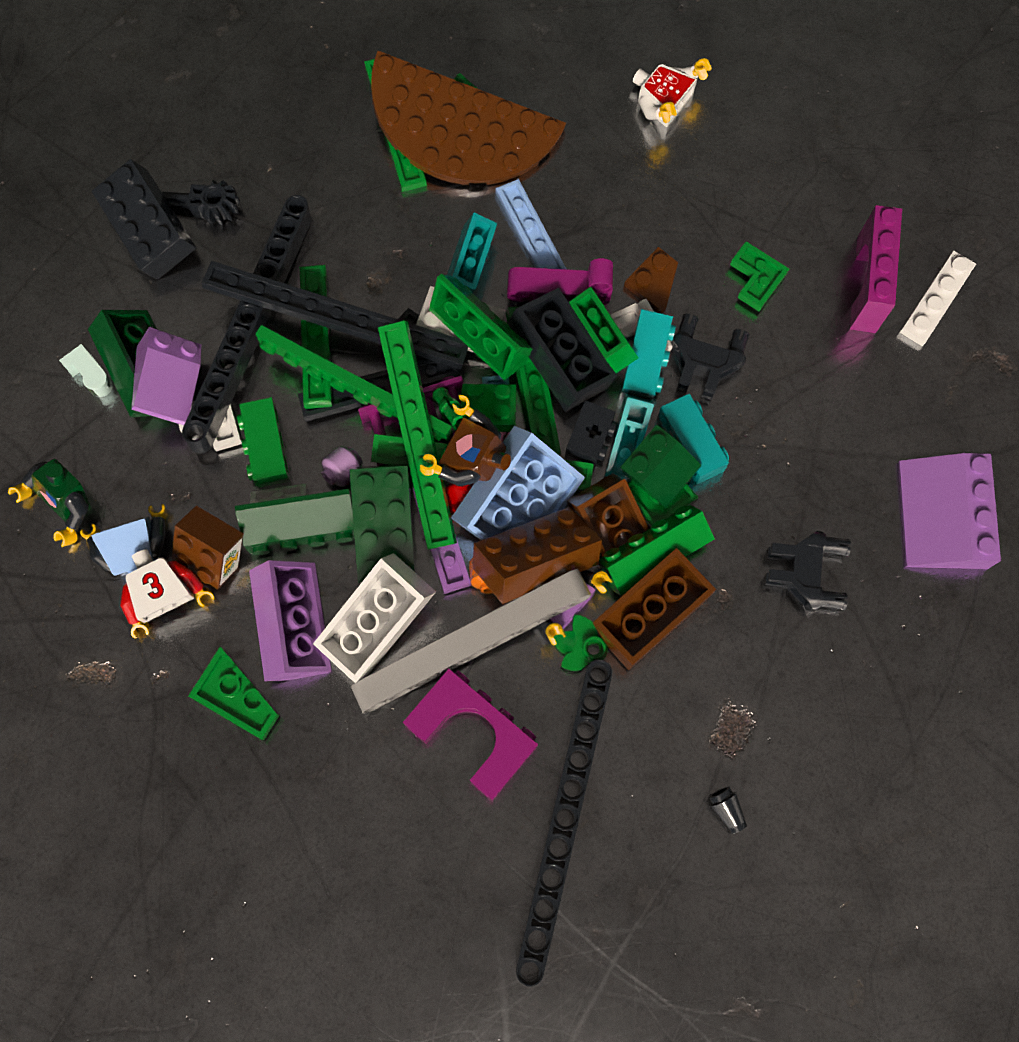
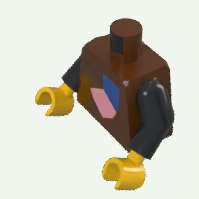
(472, 452)

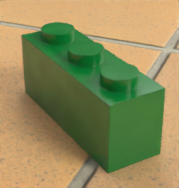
(603, 330)
(263, 443)

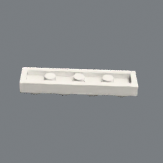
(938, 298)

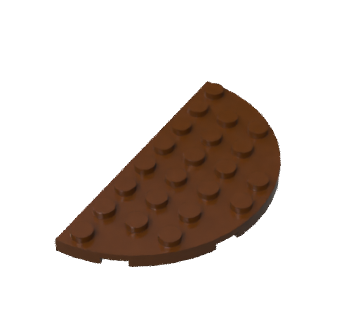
(456, 127)

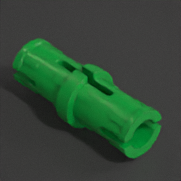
(444, 402)

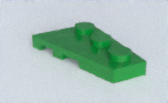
(233, 696)

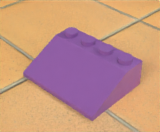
(949, 512)

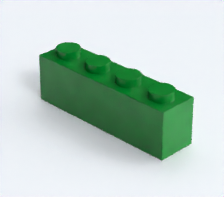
(632, 561)

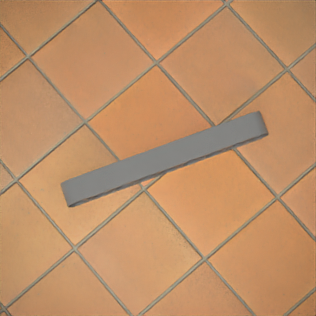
(471, 641)

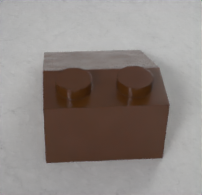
(609, 511)

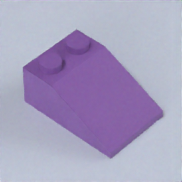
(165, 375)

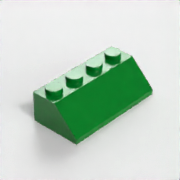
(478, 326)

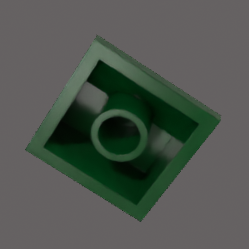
(660, 466)

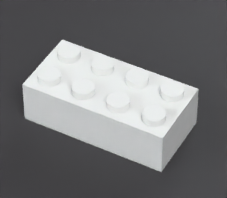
(374, 617)

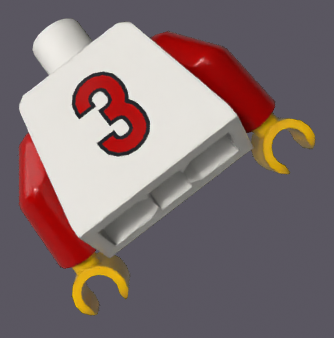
(157, 589)

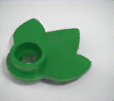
(577, 642)

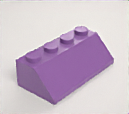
(288, 619)

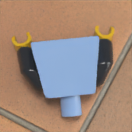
(114, 547)

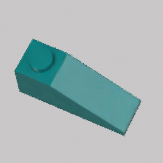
(629, 432)

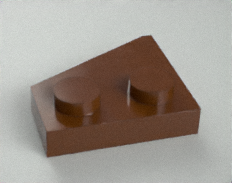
(654, 280)

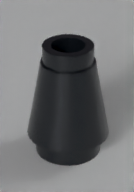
(728, 808)

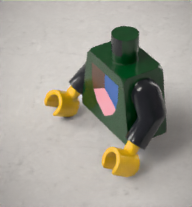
(60, 491)

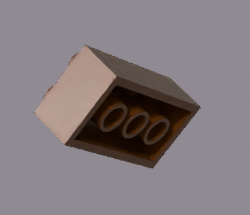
(535, 554)

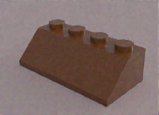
(653, 608)

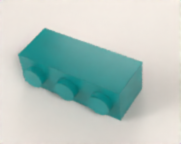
(472, 250)
(649, 344)
(686, 424)

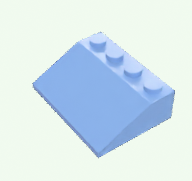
(529, 489)

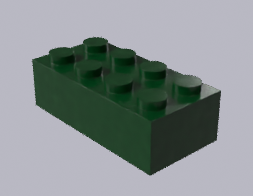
(382, 515)

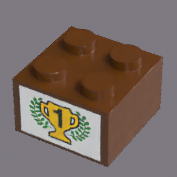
(207, 546)

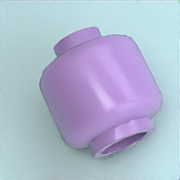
(338, 465)

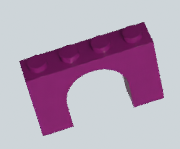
(879, 246)
(454, 696)

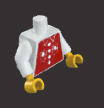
(668, 89)

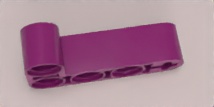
(531, 283)

